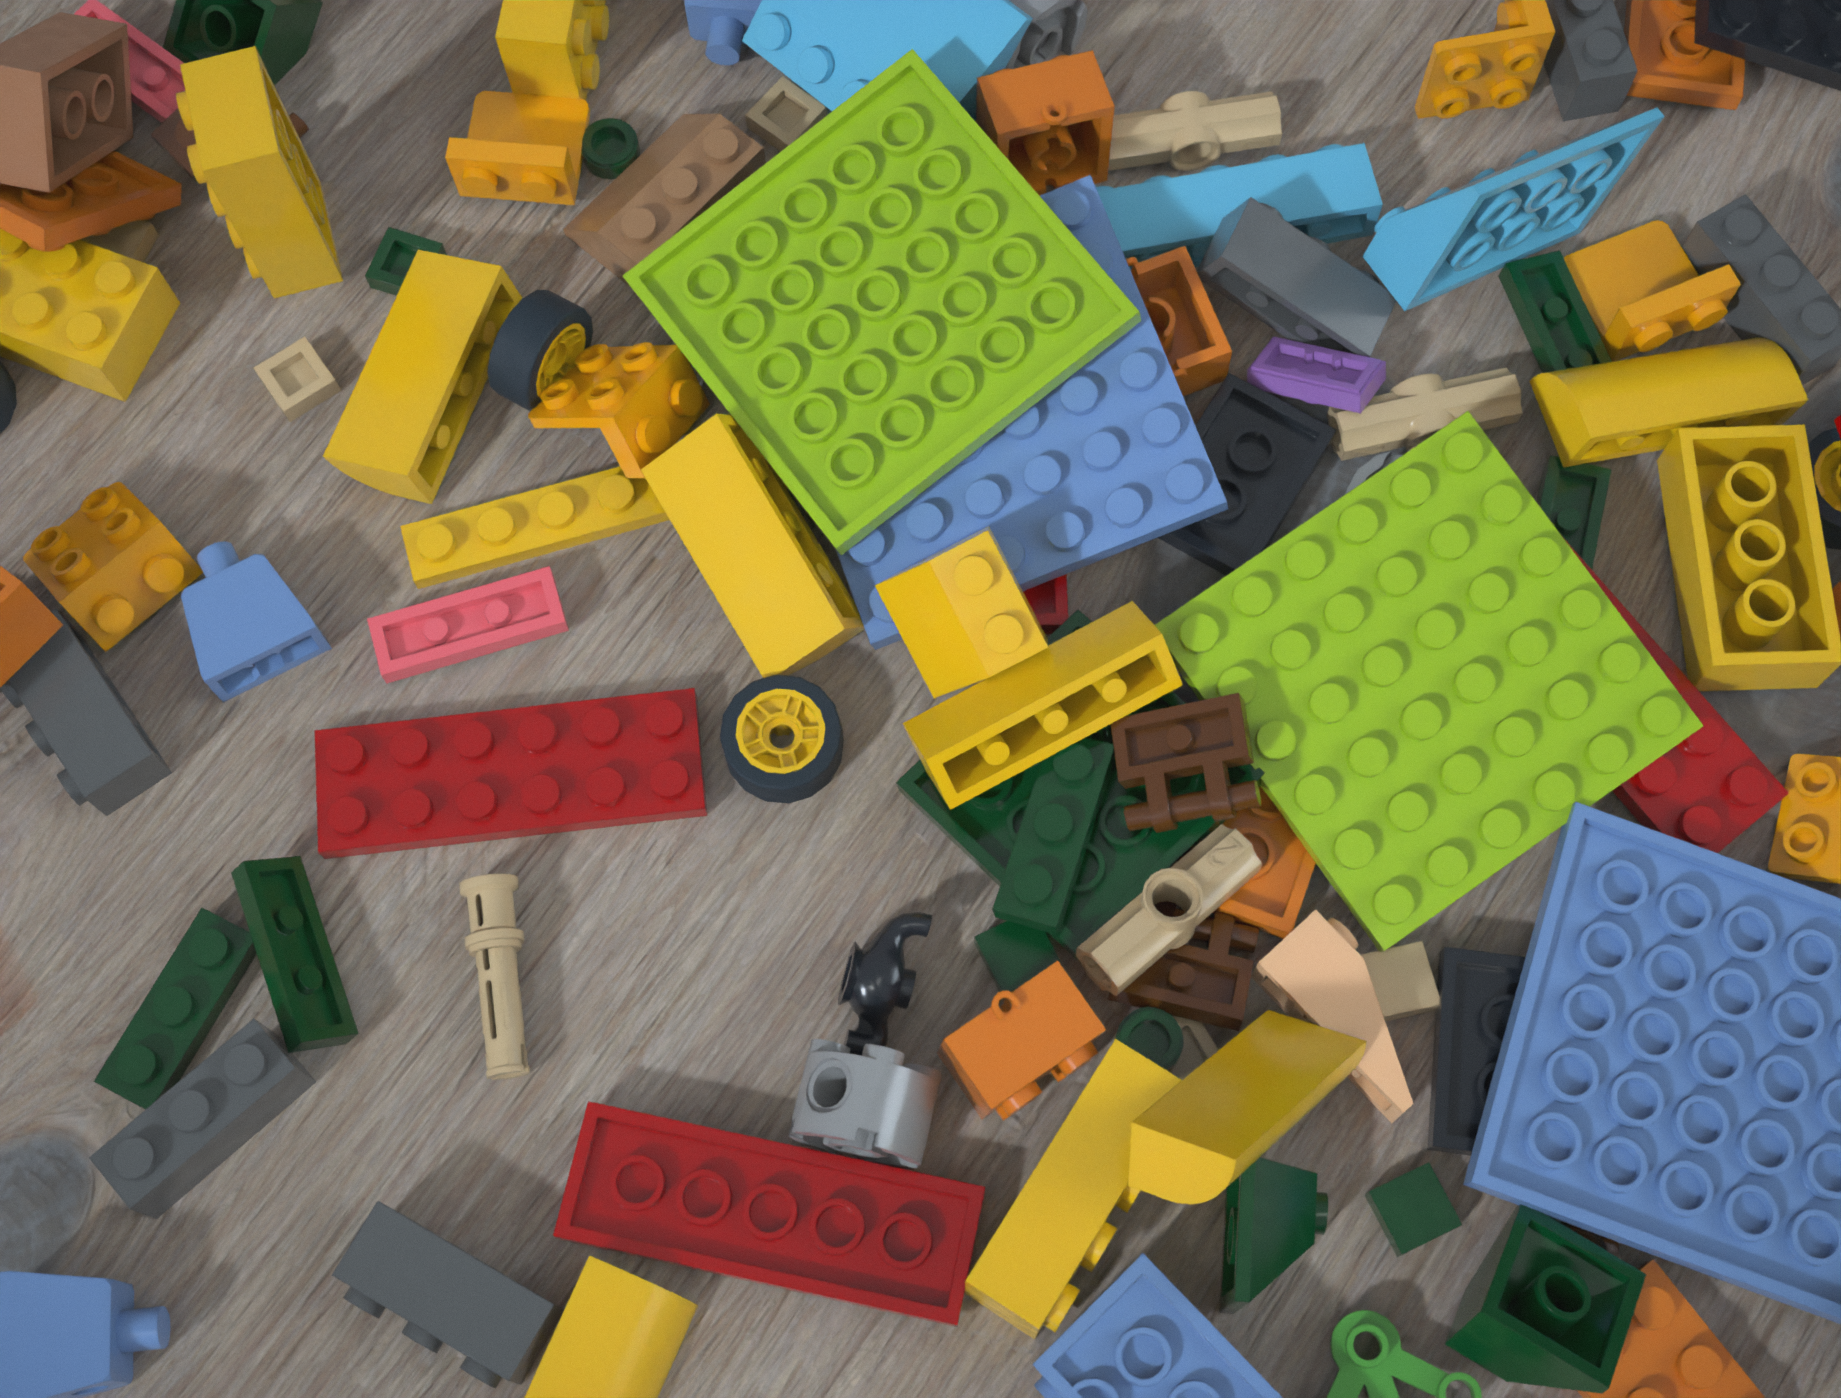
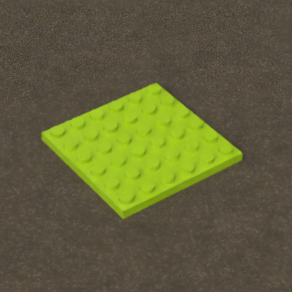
(881, 300)
(1428, 679)

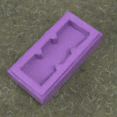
(1317, 374)

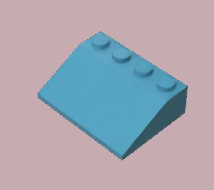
(845, 44)
(1502, 213)

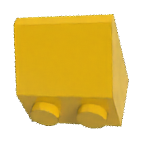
(962, 614)

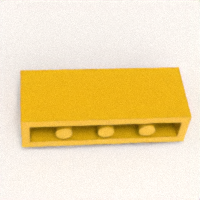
(423, 376)
(1643, 400)
(753, 547)
(1236, 1106)
(613, 1338)

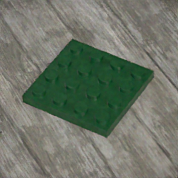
(1115, 858)

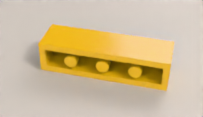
(1043, 704)

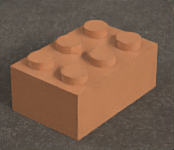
(62, 99)

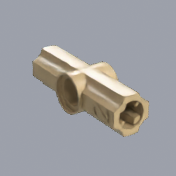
(1194, 130)
(1423, 407)
(1143, 935)

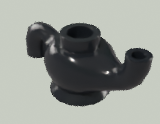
(878, 979)

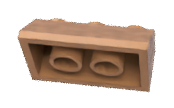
(665, 190)

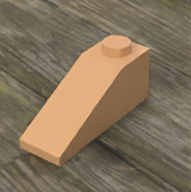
(1326, 983)

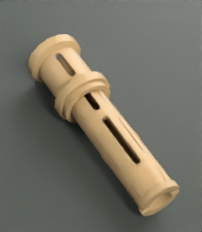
(495, 945)

